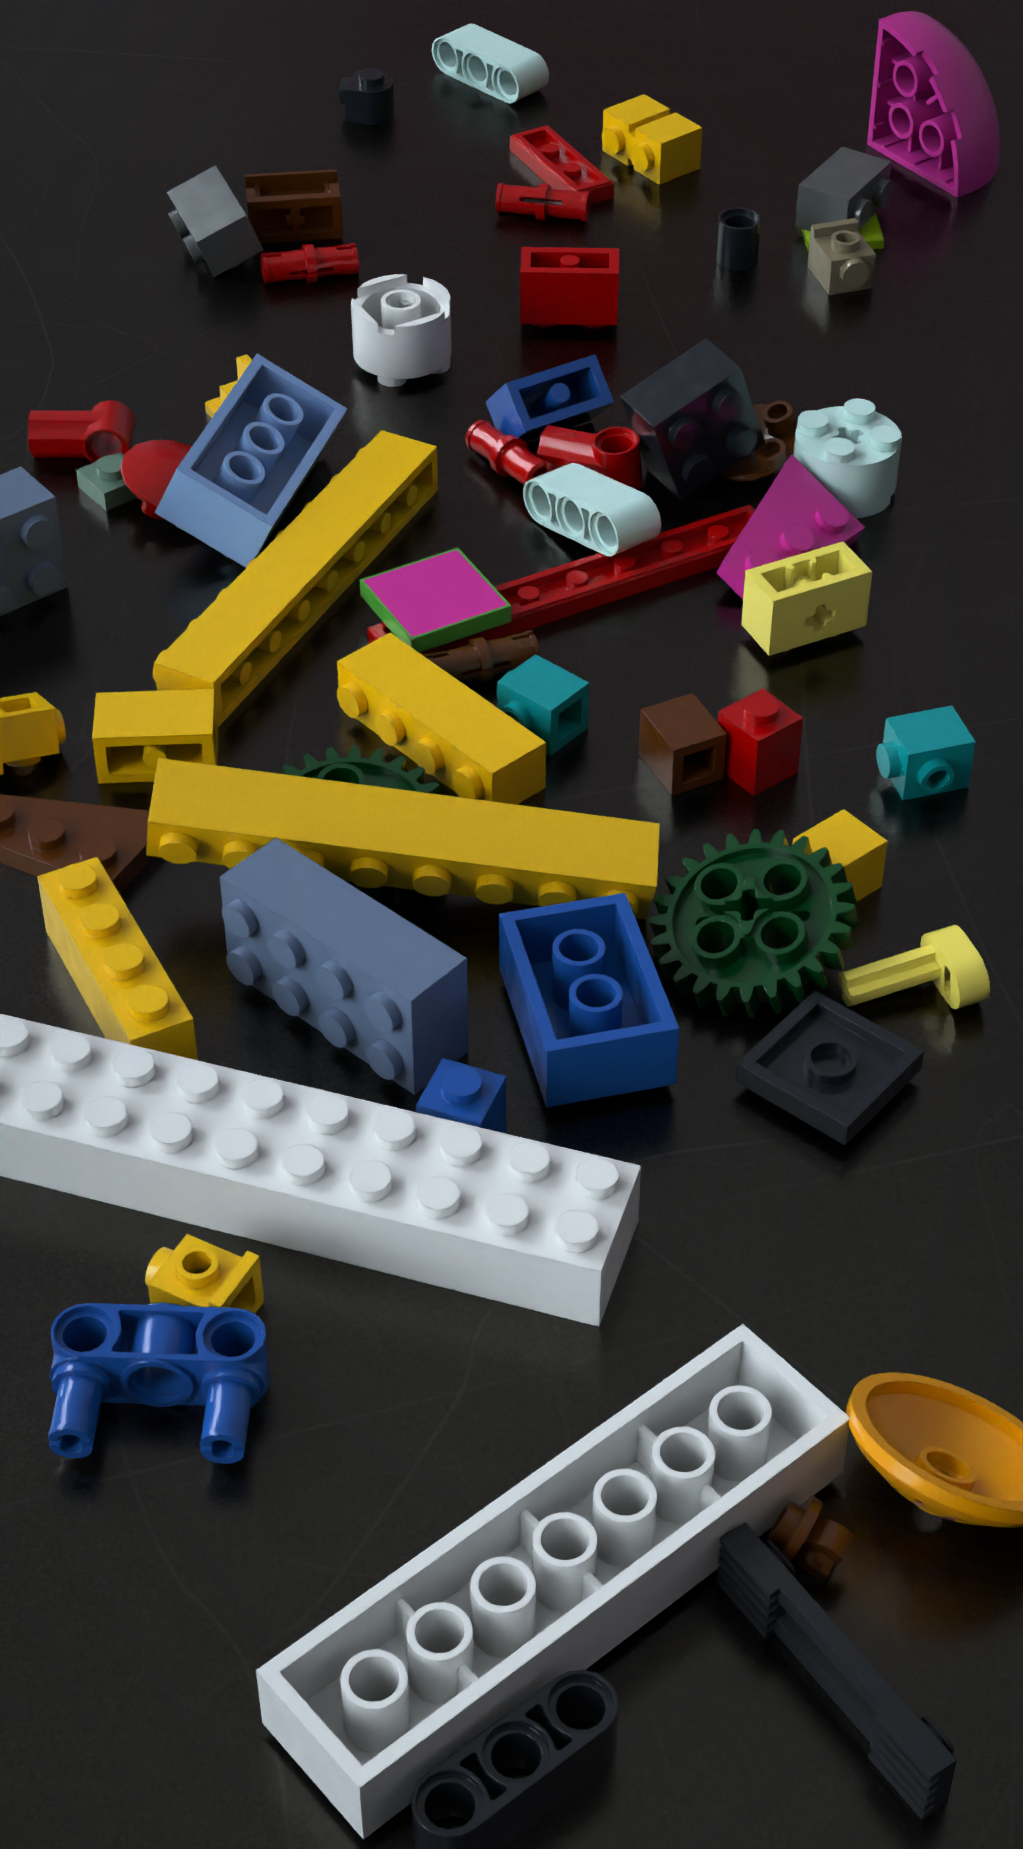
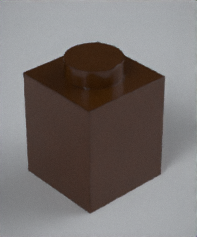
(682, 744)

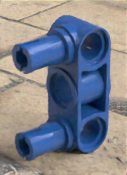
(159, 1360)

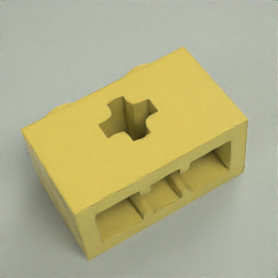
(806, 598)

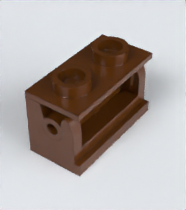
(294, 206)

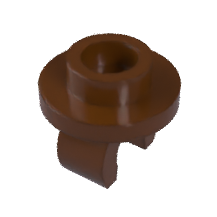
(808, 1539)

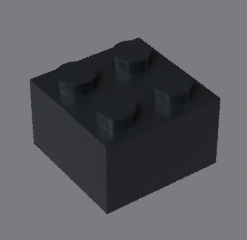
(693, 418)

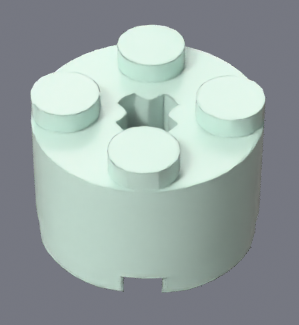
(851, 454)

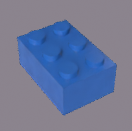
(587, 1000)

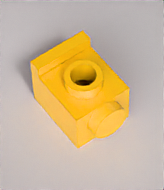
(28, 730)
(205, 1276)

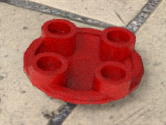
(149, 469)

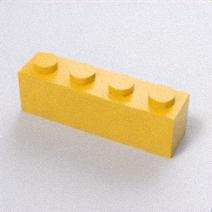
(440, 723)
(113, 961)

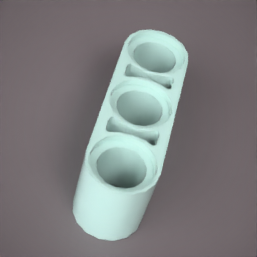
(490, 63)
(592, 509)

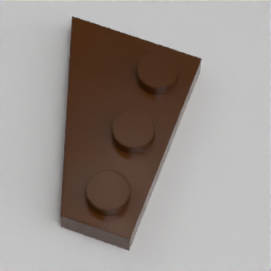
(54, 834)

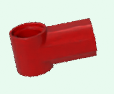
(81, 432)
(609, 452)

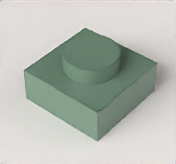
(104, 482)

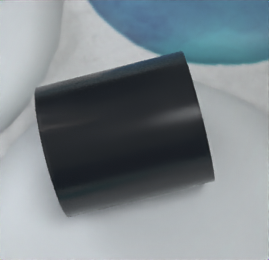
(738, 239)

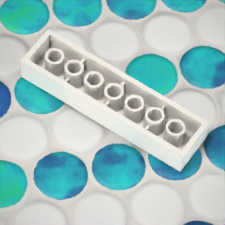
(549, 1575)

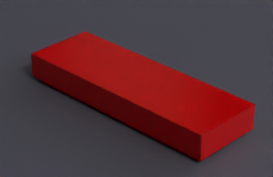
(560, 163)

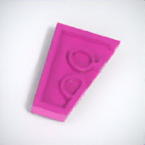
(789, 521)

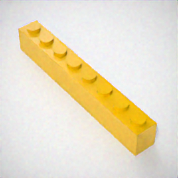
(301, 572)
(402, 836)

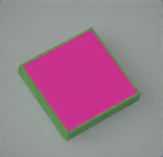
(435, 600)

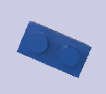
(553, 397)

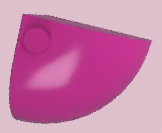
(932, 105)

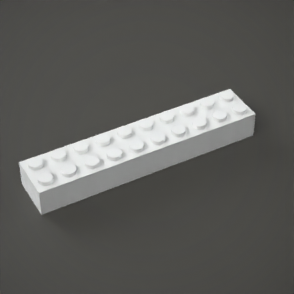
(315, 1170)

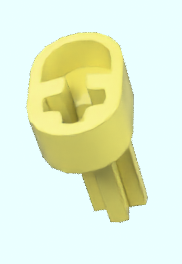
(944, 958)

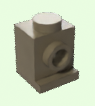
(840, 257)

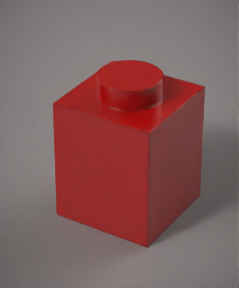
(760, 741)

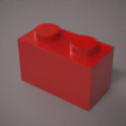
(569, 286)

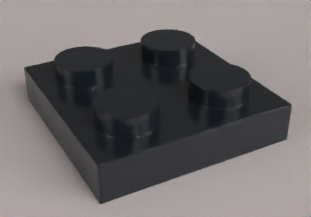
(829, 1067)

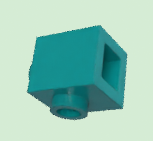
(545, 701)
(926, 752)

